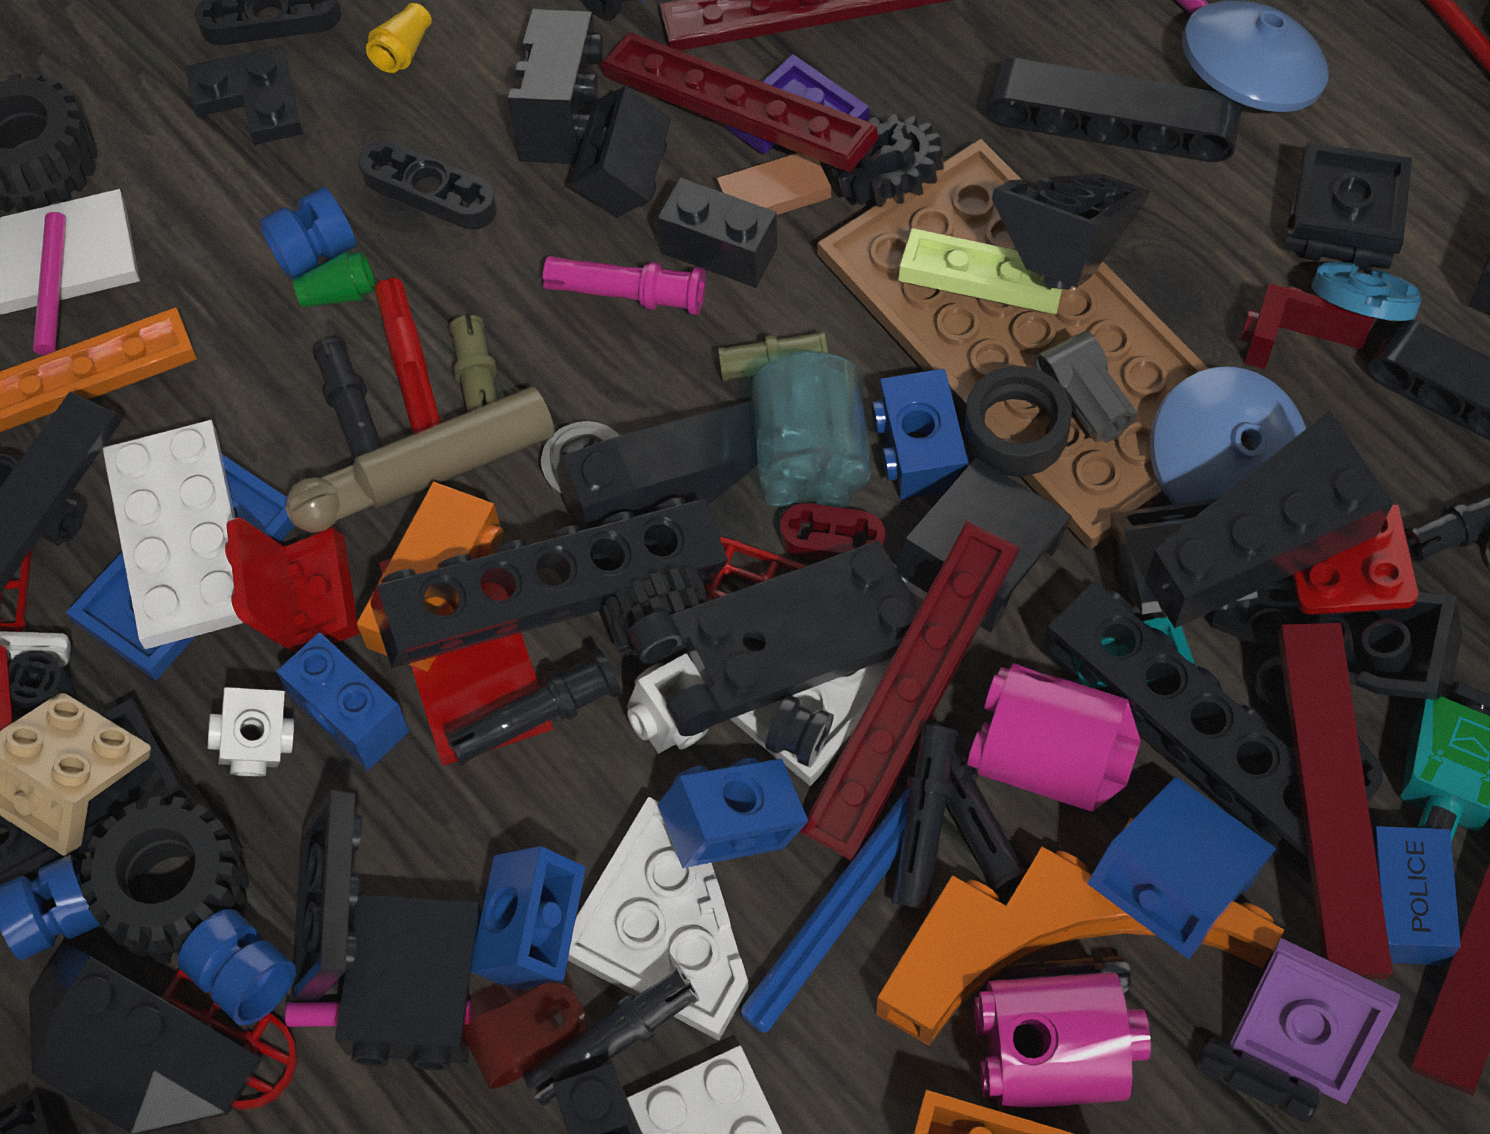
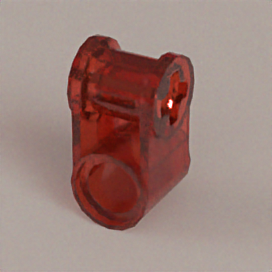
(520, 1033)

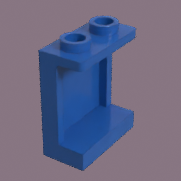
(1180, 866)

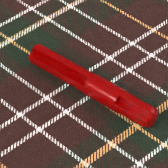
(407, 354)

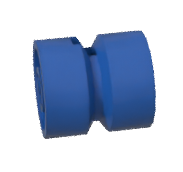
(307, 233)
(26, 918)
(236, 966)

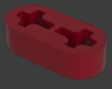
(832, 530)

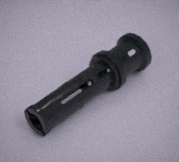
(558, 696)

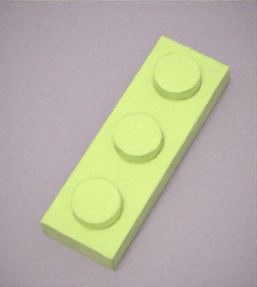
(974, 271)

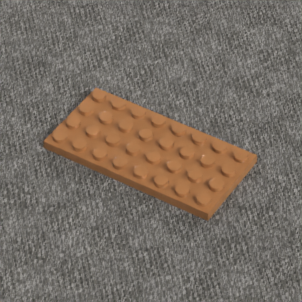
(982, 335)

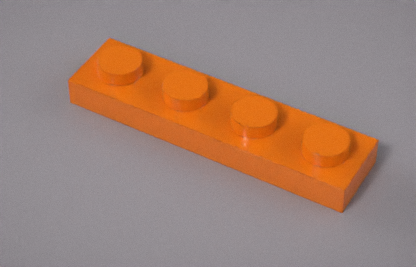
(93, 367)

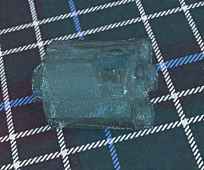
(810, 430)

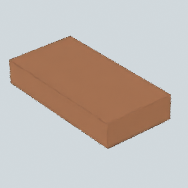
(779, 184)

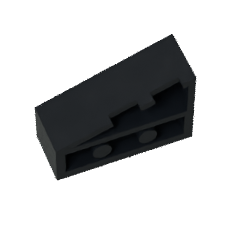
(555, 85)

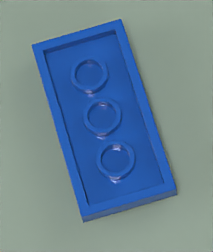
(107, 605)

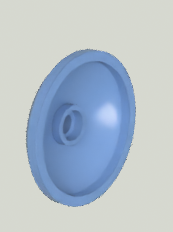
(1255, 55)
(1200, 428)

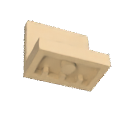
(57, 764)

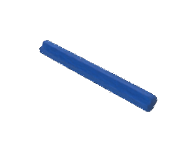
(828, 920)

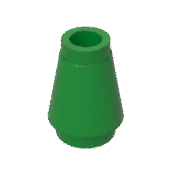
(336, 281)

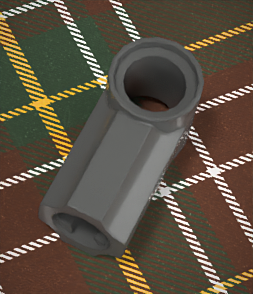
(1093, 394)

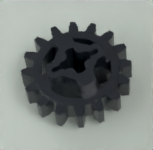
(892, 164)

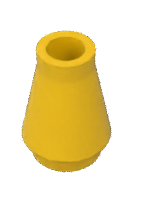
(396, 40)

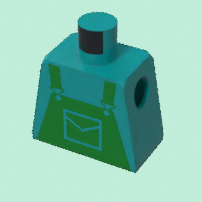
(1448, 766)

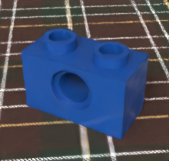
(922, 405)
(343, 701)
(731, 811)
(528, 918)

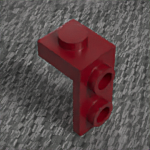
(1300, 313)

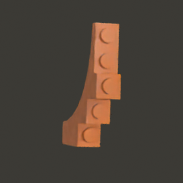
(977, 937)

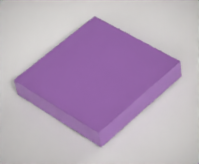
(1315, 1020)

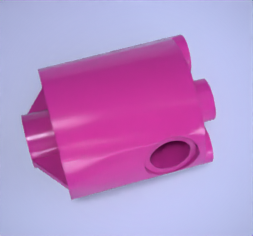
(1056, 738)
(1081, 1037)

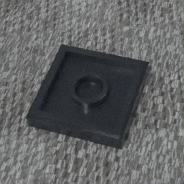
(1352, 197)

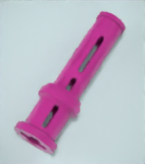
(648, 285)

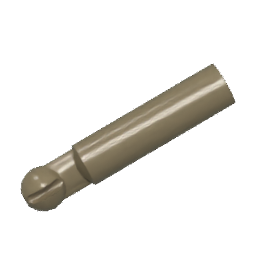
(422, 459)

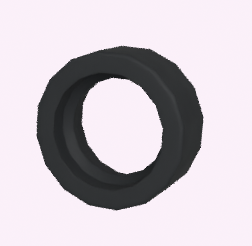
(1018, 384)

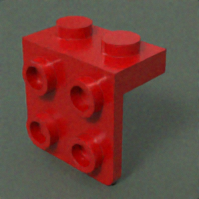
(1363, 577)
(291, 588)

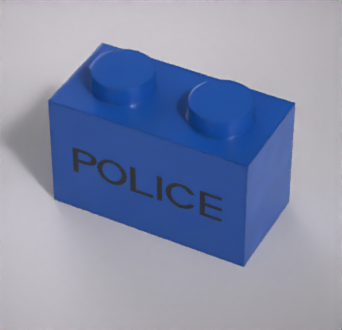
(1418, 894)

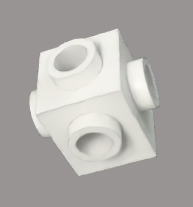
(649, 701)
(251, 709)

